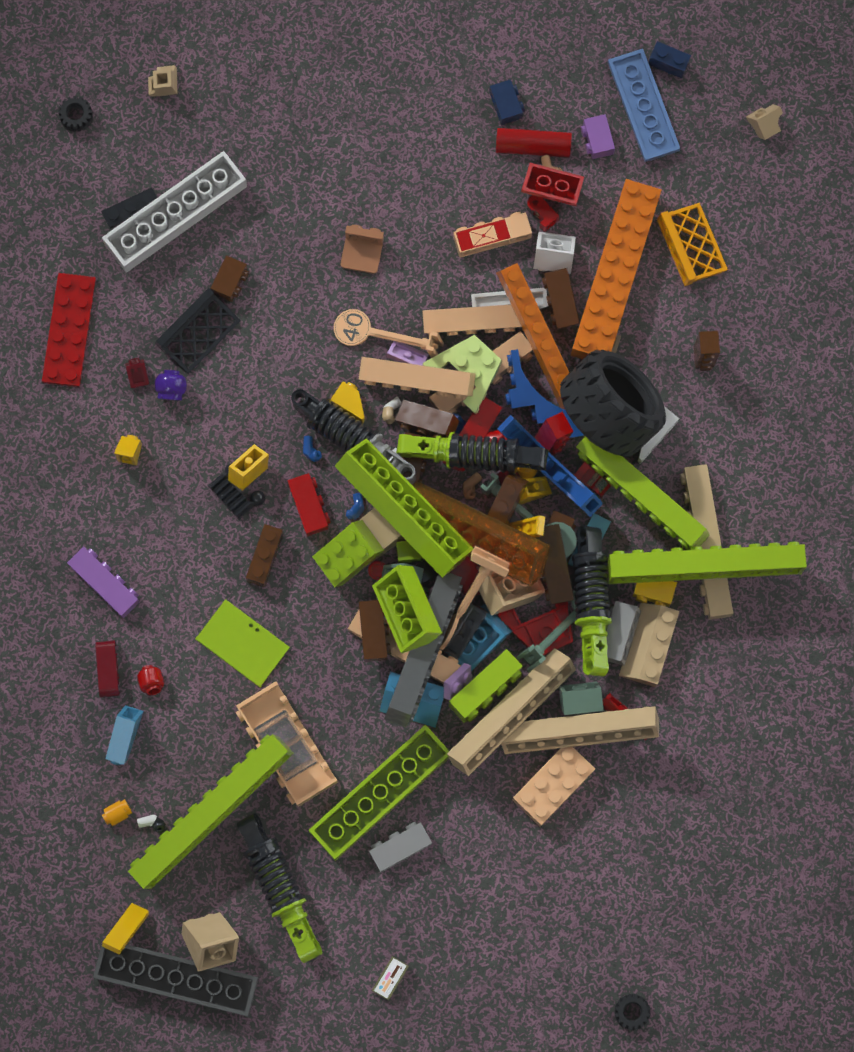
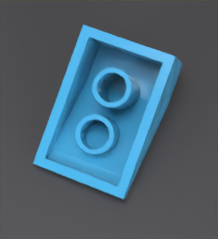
(486, 639)

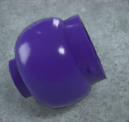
(170, 385)

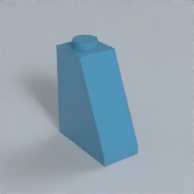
(123, 735)

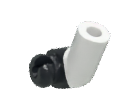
(152, 821)

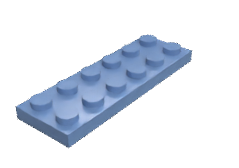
(643, 105)

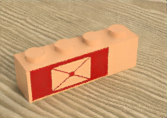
(492, 234)

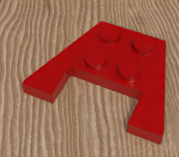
(538, 628)

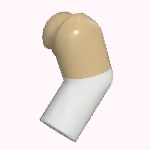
(388, 410)

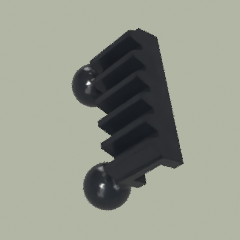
(232, 497)

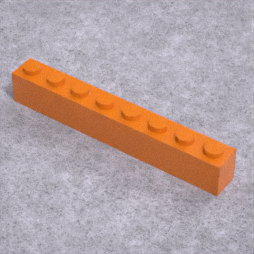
(534, 327)

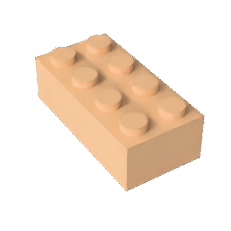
(553, 784)

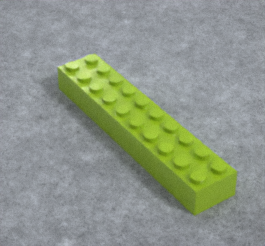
(706, 563)
(210, 811)

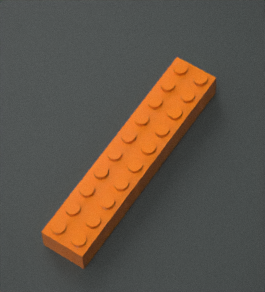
(616, 269)

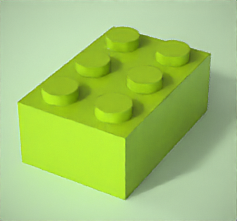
(348, 553)

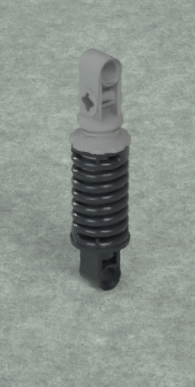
(345, 429)

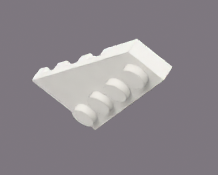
(501, 298)

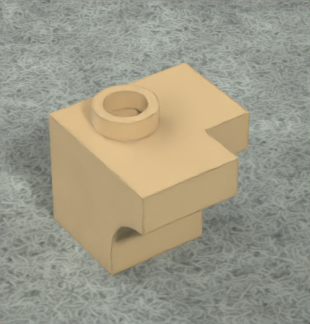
(163, 81)
(765, 121)

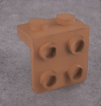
(362, 249)

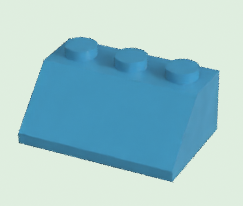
(429, 705)

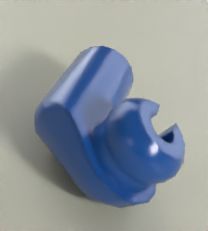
(309, 451)
(358, 507)

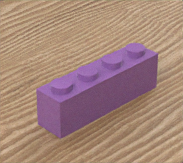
(104, 583)

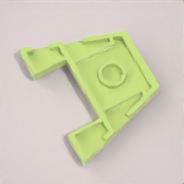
(471, 357)

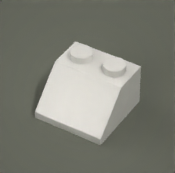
(554, 252)

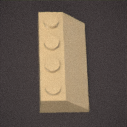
(650, 644)

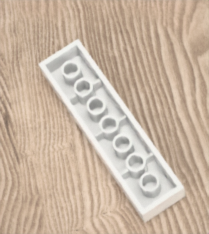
(174, 211)

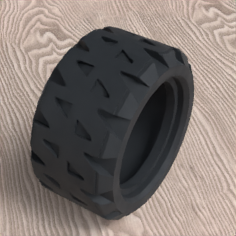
(612, 403)

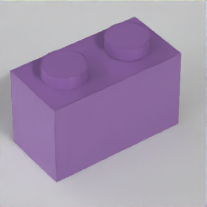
(598, 136)

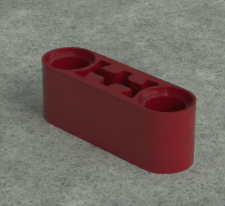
(107, 668)

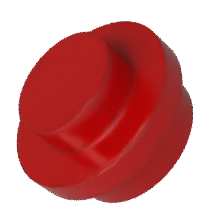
(375, 570)

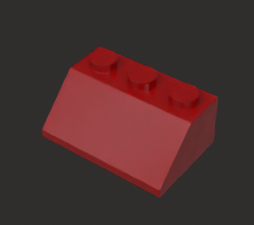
(552, 184)

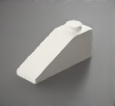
(671, 421)

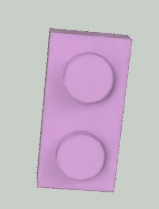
(406, 354)
(457, 681)

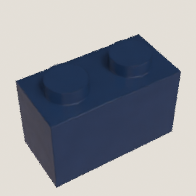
(669, 59)
(506, 102)

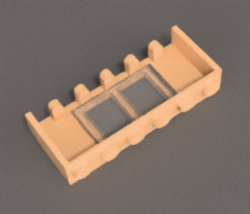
(305, 771)

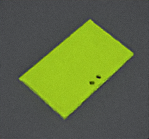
(242, 643)

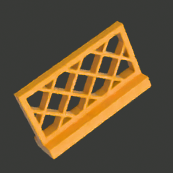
(677, 249)

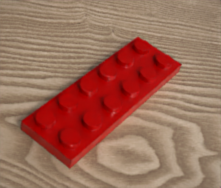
(68, 330)

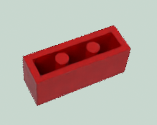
(554, 433)
(309, 504)

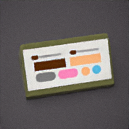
(390, 978)

